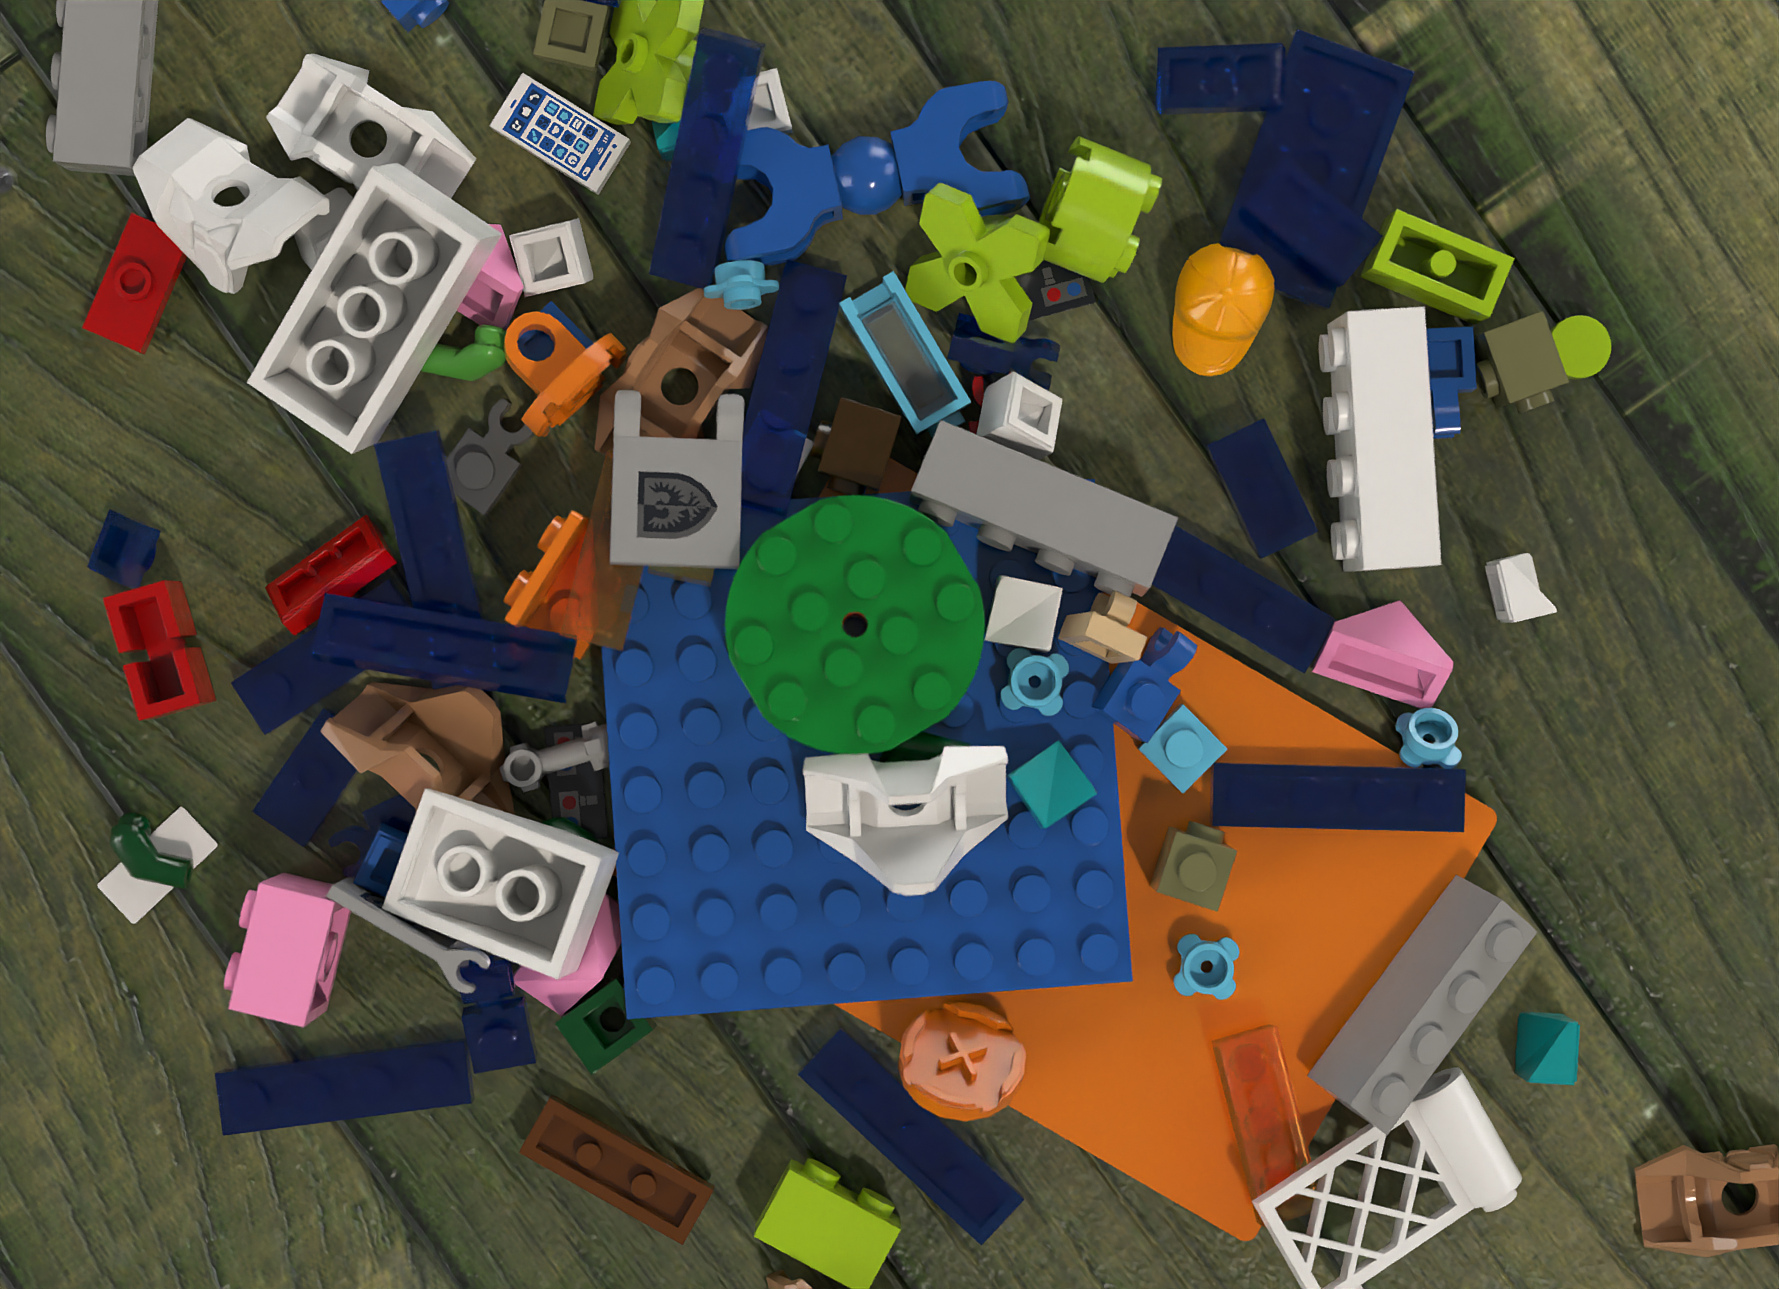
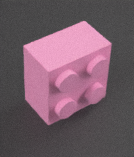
(287, 950)

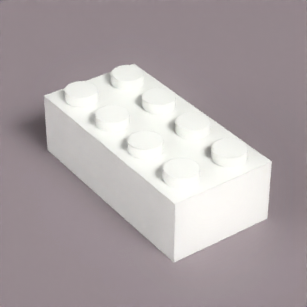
(374, 307)
(1381, 440)

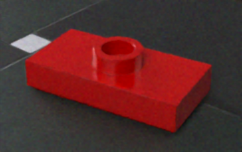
(136, 285)
(335, 568)

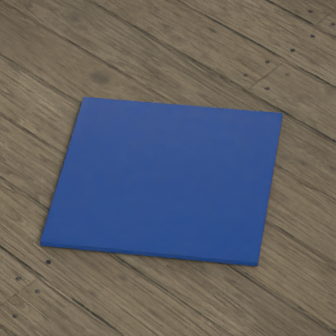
(753, 912)

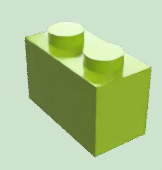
(1437, 267)
(829, 1224)

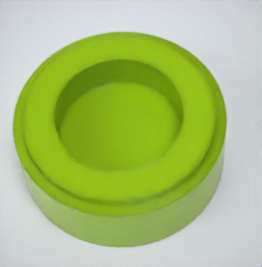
(1581, 345)

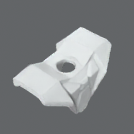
(334, 98)
(180, 185)
(915, 848)

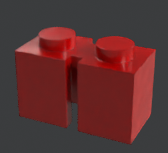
(159, 621)

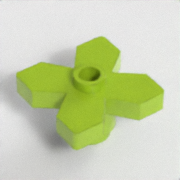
(651, 61)
(976, 260)

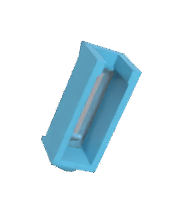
(906, 356)

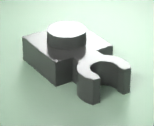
(481, 465)

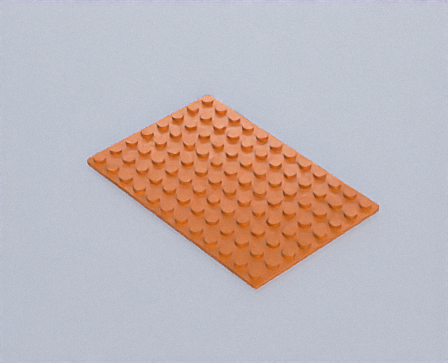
(1314, 925)

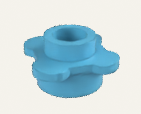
(740, 284)
(1020, 693)
(1430, 725)
(1215, 982)

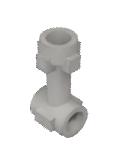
(528, 765)

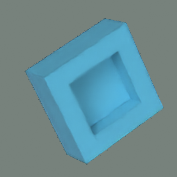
(1182, 748)

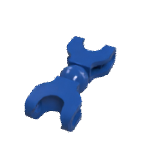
(870, 173)

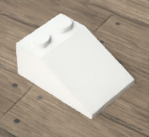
(501, 882)

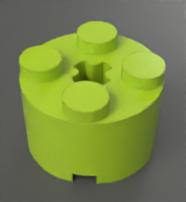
(1096, 210)

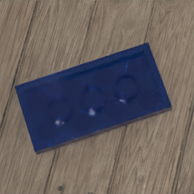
(1335, 130)

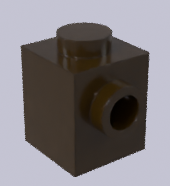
(855, 447)

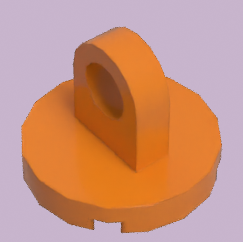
(566, 376)
(961, 1061)

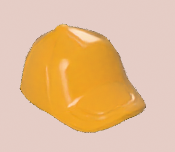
(1219, 307)

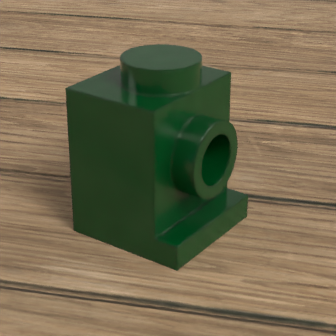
(589, 1035)

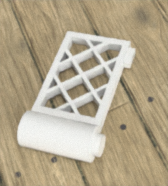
(1459, 1149)

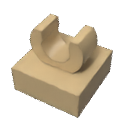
(1105, 630)

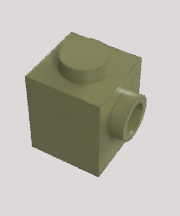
(1519, 363)
(1194, 865)

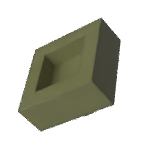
(571, 33)

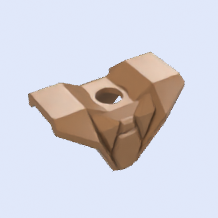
(694, 335)
(451, 724)
(1684, 1204)

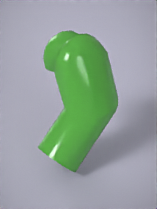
(471, 361)

